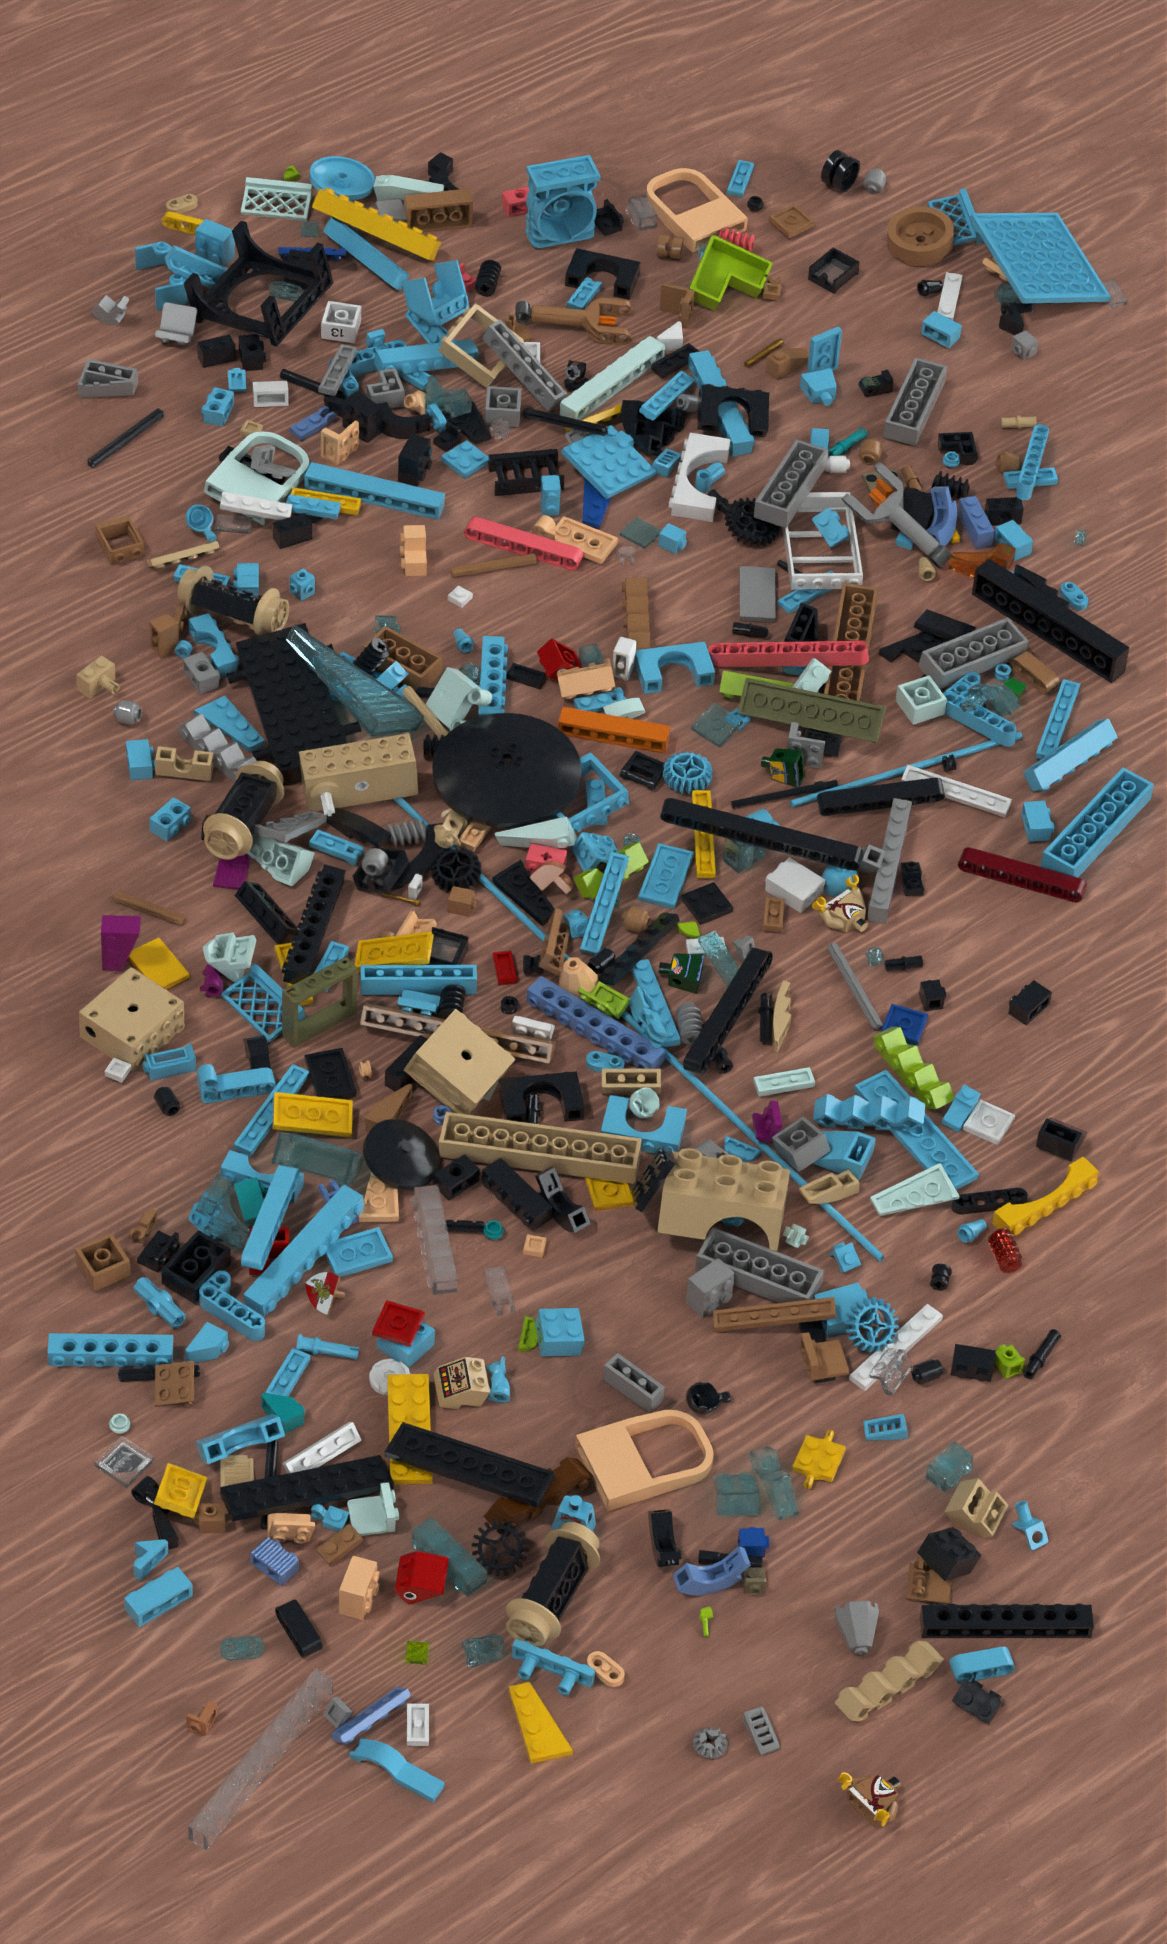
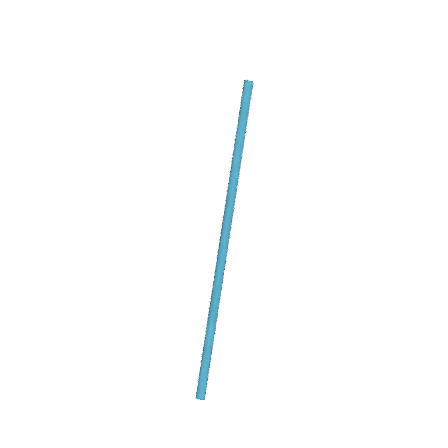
(900, 771)

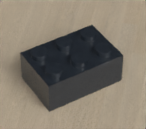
(195, 1265)

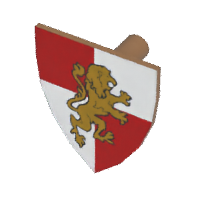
(322, 1291)

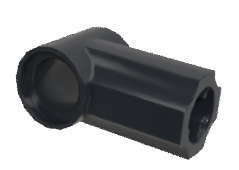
(575, 369)
(146, 1492)

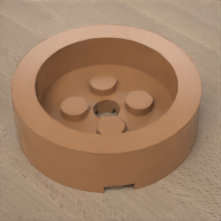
(920, 223)

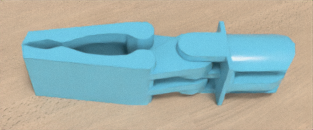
(645, 1011)

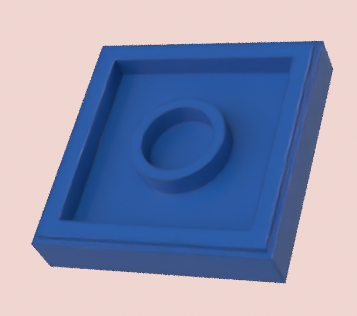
(910, 1021)

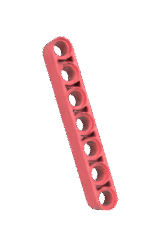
(523, 543)

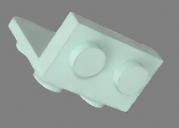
(813, 676)
(374, 1513)

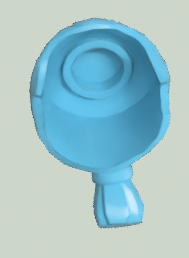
(200, 519)

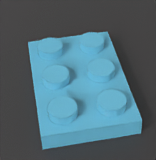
(825, 350)
(358, 1252)

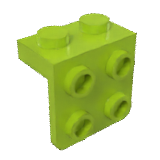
(606, 999)

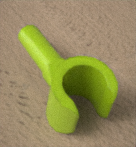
(705, 1614)

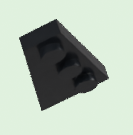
(471, 425)

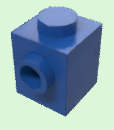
(753, 1541)

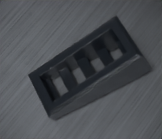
(164, 1528)

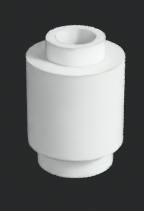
(837, 464)

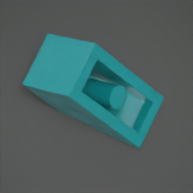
(286, 1408)

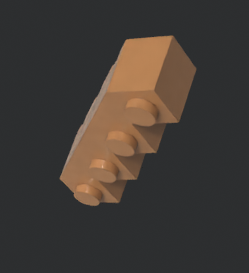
(636, 611)

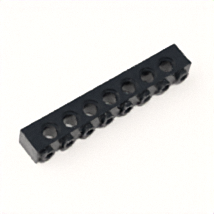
(314, 924)
(1037, 1626)

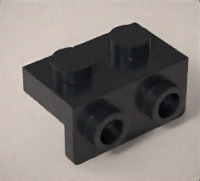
(977, 1701)

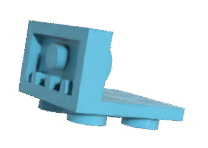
(592, 849)

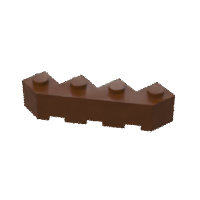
(568, 1476)

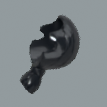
(704, 1398)

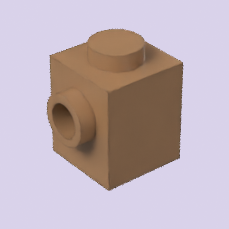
(461, 901)
(211, 1518)

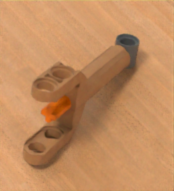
(588, 318)

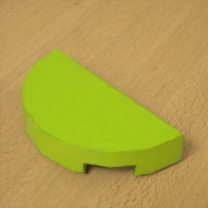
(529, 1336)

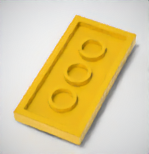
(395, 950)
(312, 1114)

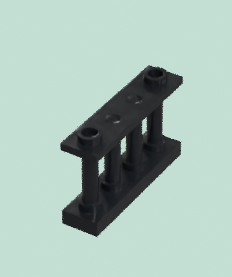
(522, 460)

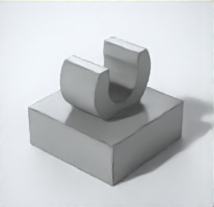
(743, 947)
(337, 1712)

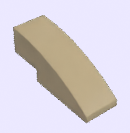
(830, 1188)

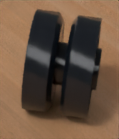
(840, 171)

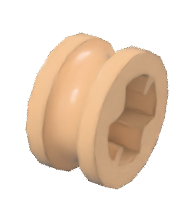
(365, 1069)

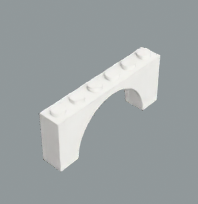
(698, 451)

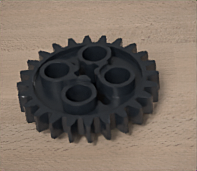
(744, 525)

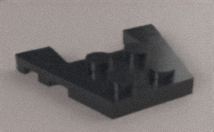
(911, 647)

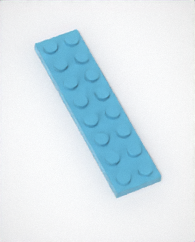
(925, 1142)

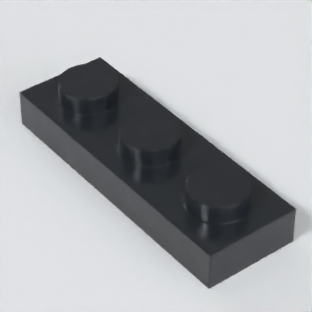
(673, 361)

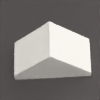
(672, 337)

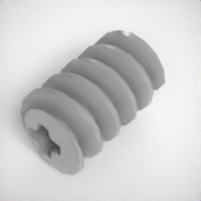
(407, 832)
(689, 1022)

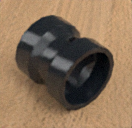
(530, 964)

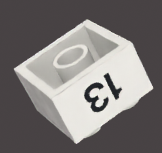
(341, 322)

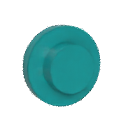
(493, 1230)

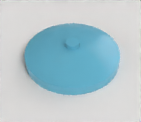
(343, 176)

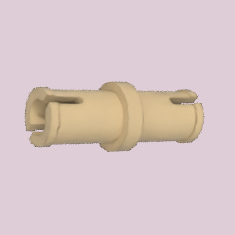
(1018, 422)

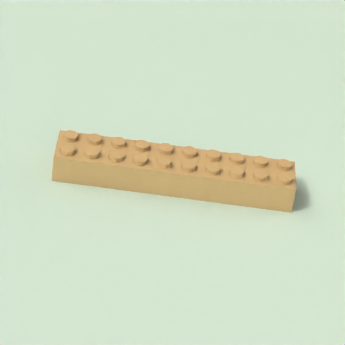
(540, 1147)

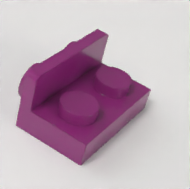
(768, 1123)

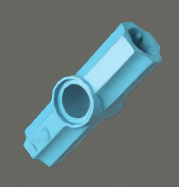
(159, 1302)

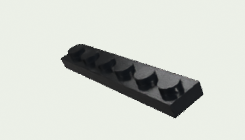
(639, 948)

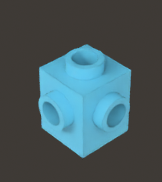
(302, 584)

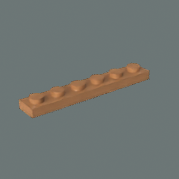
(774, 1314)

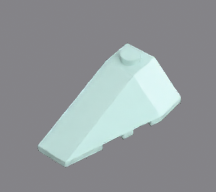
(395, 187)
(551, 833)

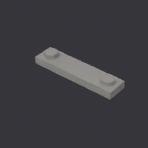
(337, 370)

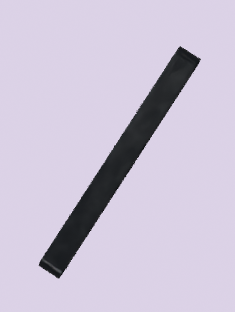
(761, 834)

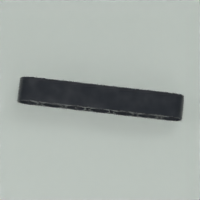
(879, 796)

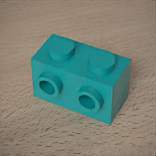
(250, 1198)

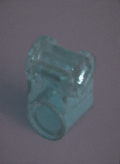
(482, 1650)

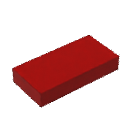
(504, 967)

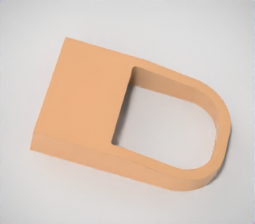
(702, 221)
(618, 1467)

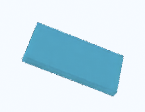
(666, 876)

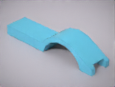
(400, 1770)

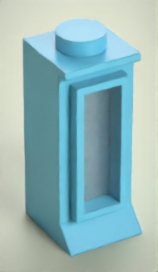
(170, 1062)

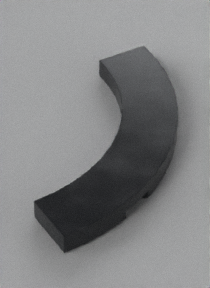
(422, 862)

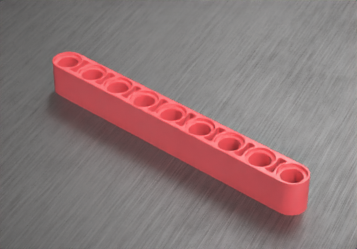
(788, 653)

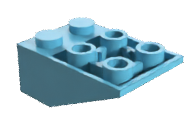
(848, 1151)

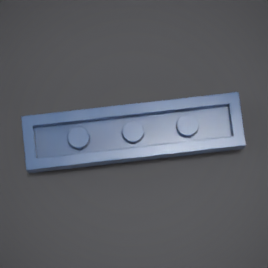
(376, 1711)

